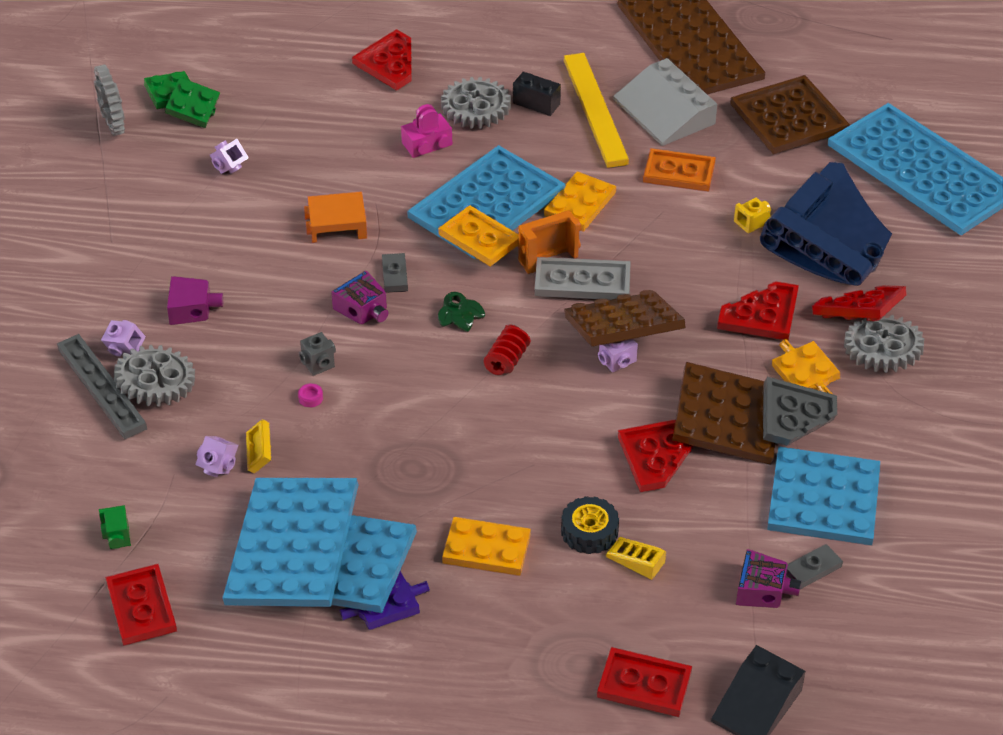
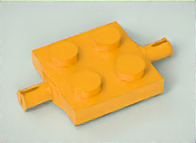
(806, 366)

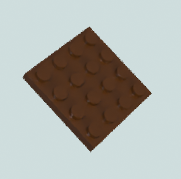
(789, 114)
(624, 318)
(722, 413)

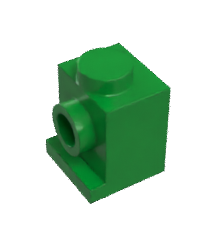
(115, 526)

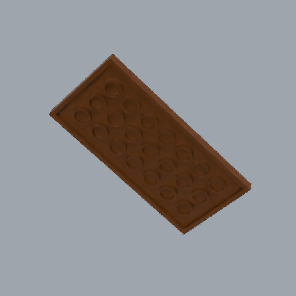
(694, 41)

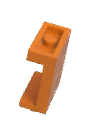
(336, 213)
(548, 238)

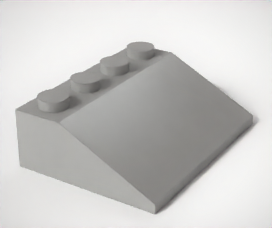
(667, 103)

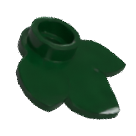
(460, 313)

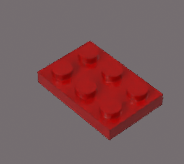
(141, 604)
(644, 682)

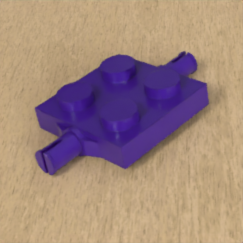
(399, 605)

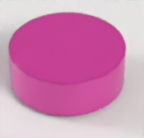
(310, 395)

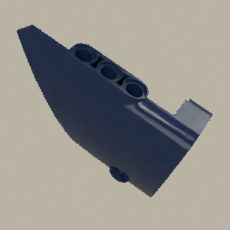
(828, 229)

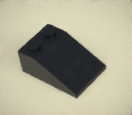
(759, 694)

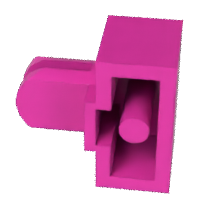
(426, 132)

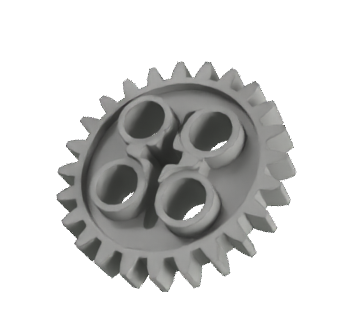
(109, 100)
(475, 102)
(884, 343)
(167, 380)

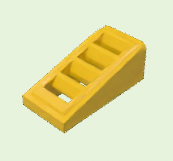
(640, 565)

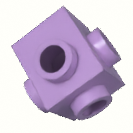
(228, 156)
(122, 337)
(618, 354)
(216, 455)

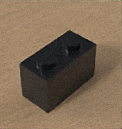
(536, 93)

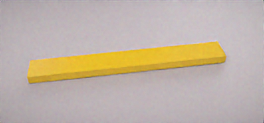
(596, 110)

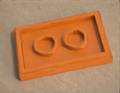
(679, 169)

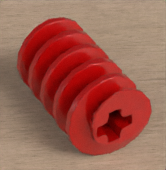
(507, 350)

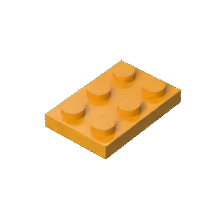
(583, 197)
(479, 235)
(486, 546)

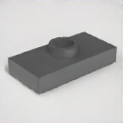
(394, 272)
(814, 565)

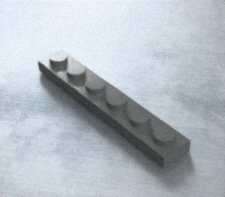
(102, 386)

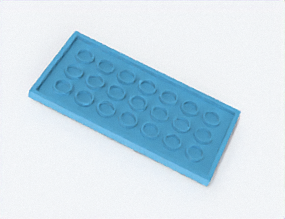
(922, 167)

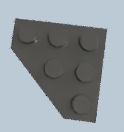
(794, 411)

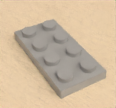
(581, 278)

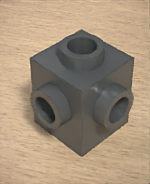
(317, 353)

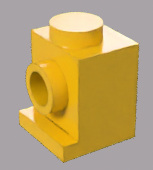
(752, 214)

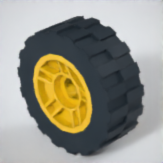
(589, 525)

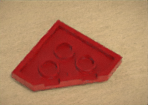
(388, 59)
(855, 304)
(762, 312)
(653, 453)

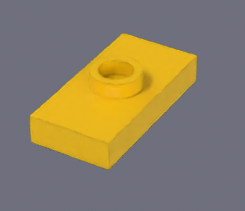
(258, 446)

